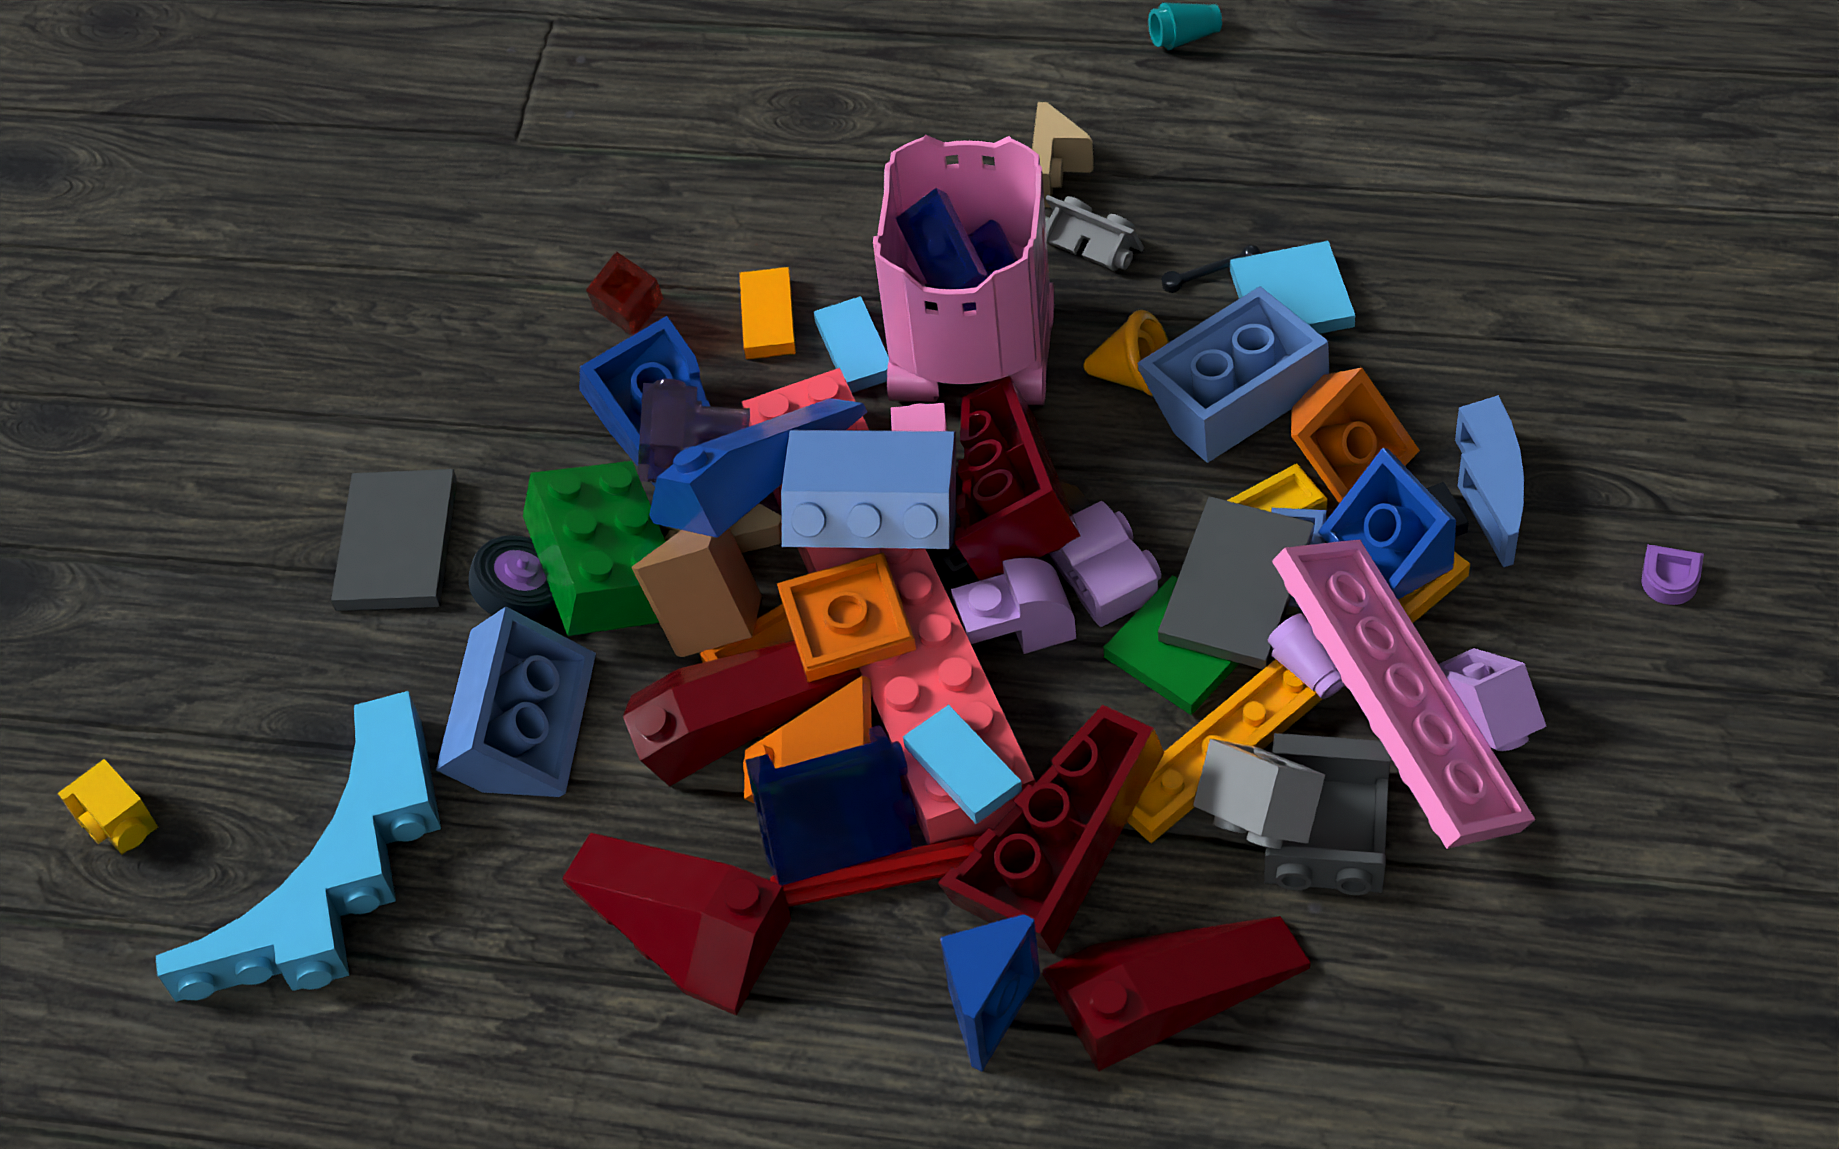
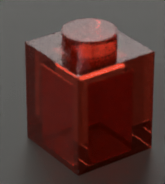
(624, 294)

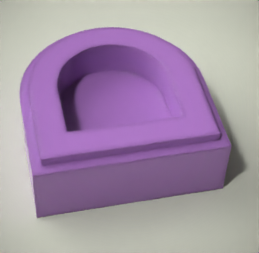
(1671, 574)

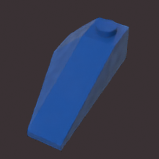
(616, 379)

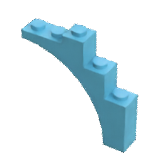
(346, 872)

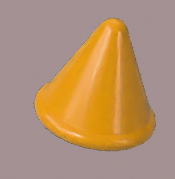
(1131, 343)

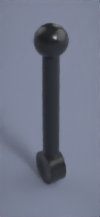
(1173, 281)

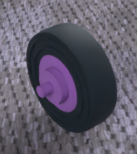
(510, 576)

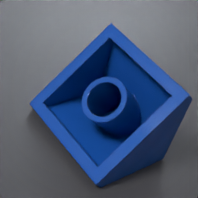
(1397, 523)
(989, 980)

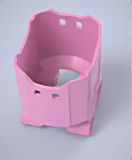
(1013, 305)

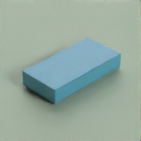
(853, 343)
(962, 764)

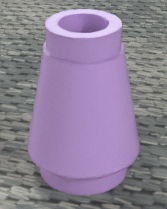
(1305, 656)

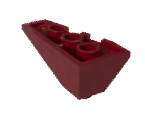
(720, 706)
(686, 913)
(1157, 985)

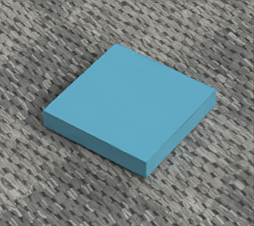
(1302, 280)

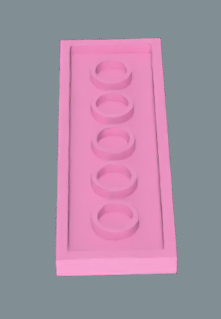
(1403, 693)

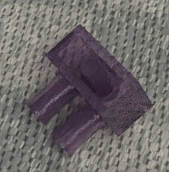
(677, 420)

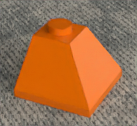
(1344, 427)
(823, 729)

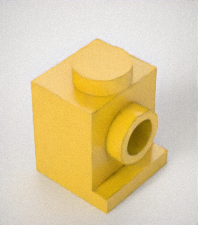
(108, 808)

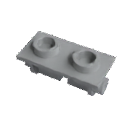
(1107, 237)

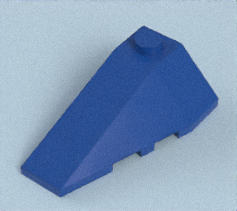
(730, 475)

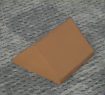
(700, 591)

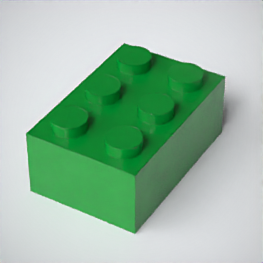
(587, 536)

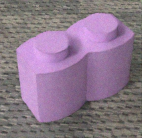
(1106, 565)

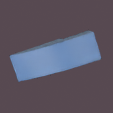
(1491, 473)

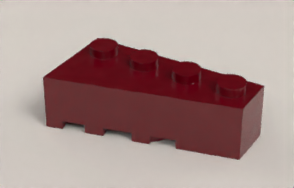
(1009, 485)
(1060, 829)

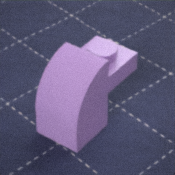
(1021, 601)

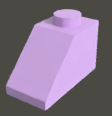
(1496, 696)

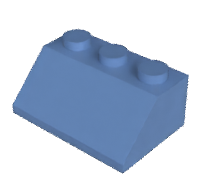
(1235, 372)
(869, 489)
(516, 708)

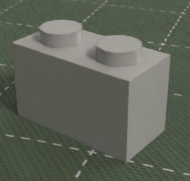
(1258, 793)

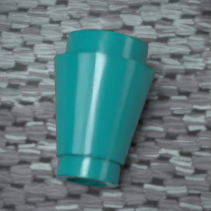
(1182, 23)

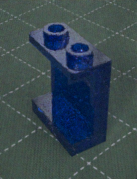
(944, 249)
(832, 809)

